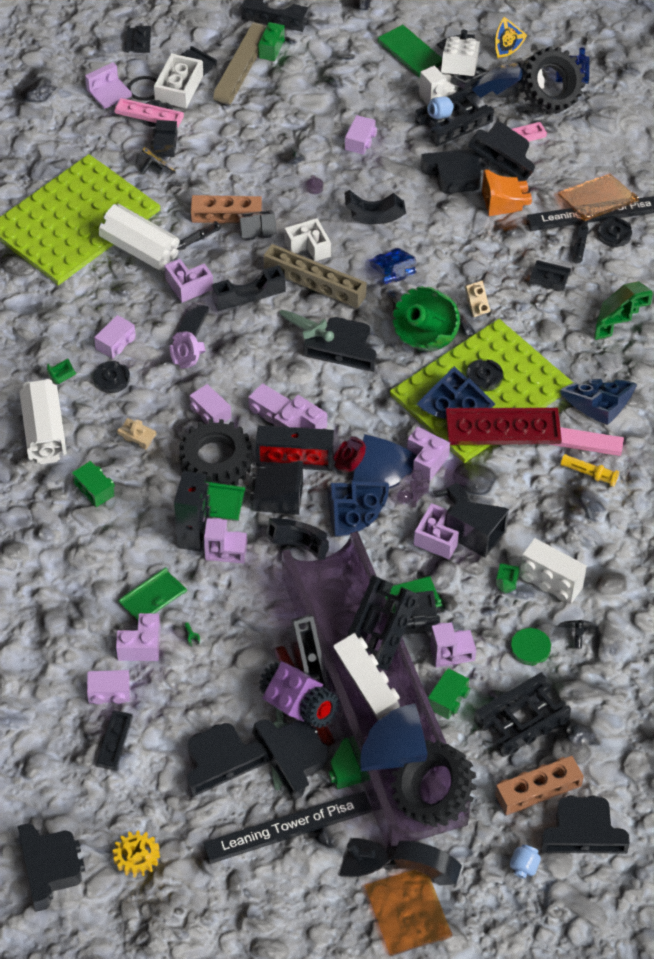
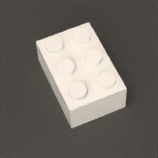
(460, 56)
(178, 80)
(552, 571)

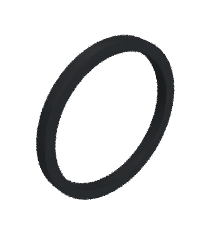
(140, 78)

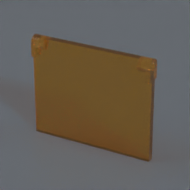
(598, 196)
(408, 911)

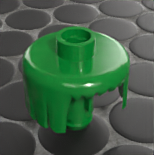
(426, 319)

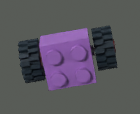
(298, 694)

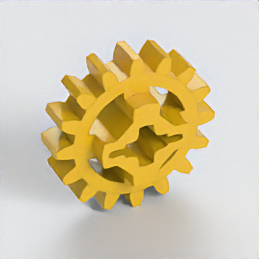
(136, 861)

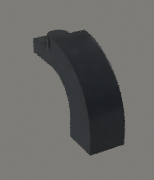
(375, 211)
(299, 534)
(426, 859)

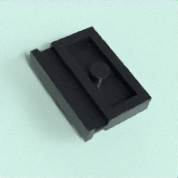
(138, 39)
(208, 61)
(550, 275)

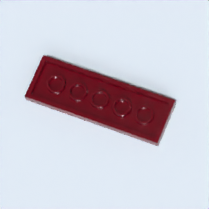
(503, 426)

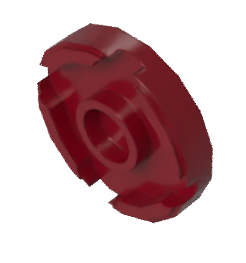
(349, 454)

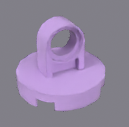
(186, 349)

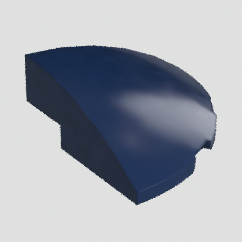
(498, 79)
(454, 392)
(600, 399)
(384, 462)
(355, 505)
(394, 740)

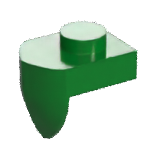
(61, 371)
(507, 578)

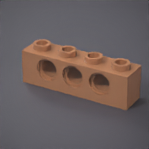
(222, 208)
(533, 794)

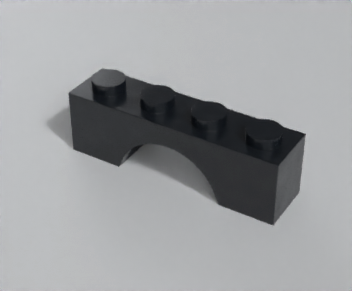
(292, 18)
(268, 283)

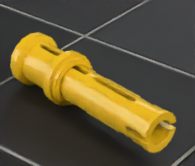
(597, 472)

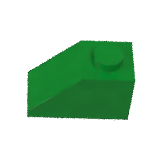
(344, 767)

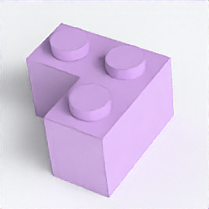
(188, 283)
(301, 414)
(431, 452)
(433, 533)
(224, 545)
(140, 644)
(451, 646)

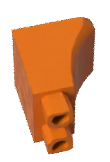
(504, 193)

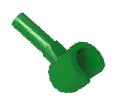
(191, 635)

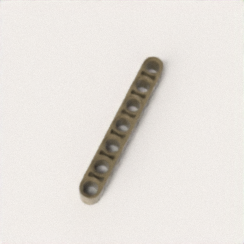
(239, 65)

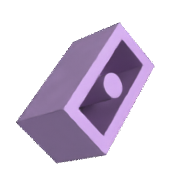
(360, 135)
(115, 337)
(267, 402)
(209, 405)
(108, 686)

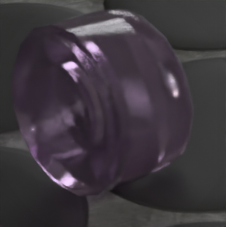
(314, 185)

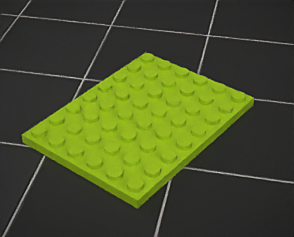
(61, 221)
(526, 382)

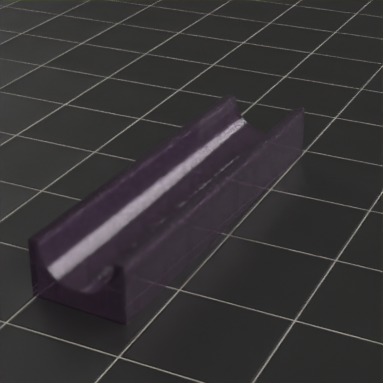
(332, 594)

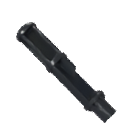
(200, 234)
(580, 242)

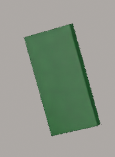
(410, 50)

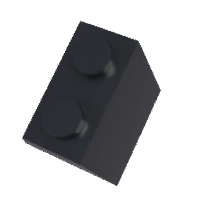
(278, 488)
(478, 525)

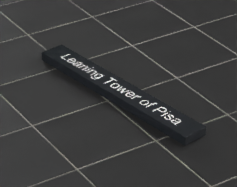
(569, 217)
(287, 827)

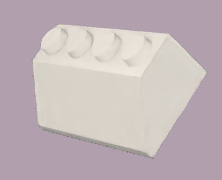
(366, 676)

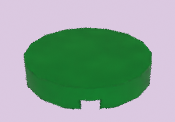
(531, 646)

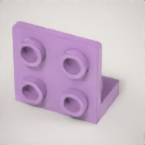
(105, 86)

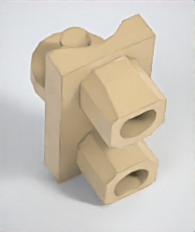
(477, 298)
(137, 433)

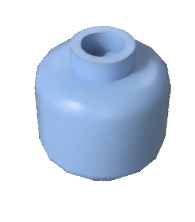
(440, 107)
(525, 861)

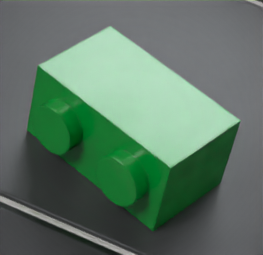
(271, 41)
(93, 483)
(448, 693)

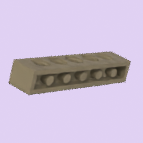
(316, 276)

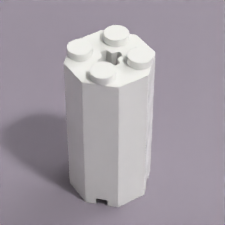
(139, 237)
(42, 421)

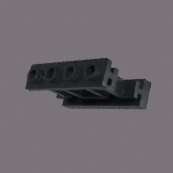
(460, 125)
(370, 611)
(516, 700)

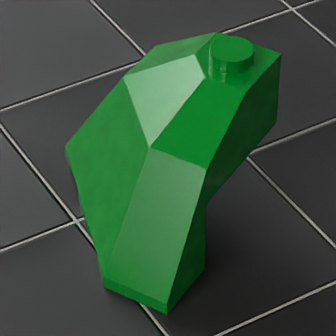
(621, 306)

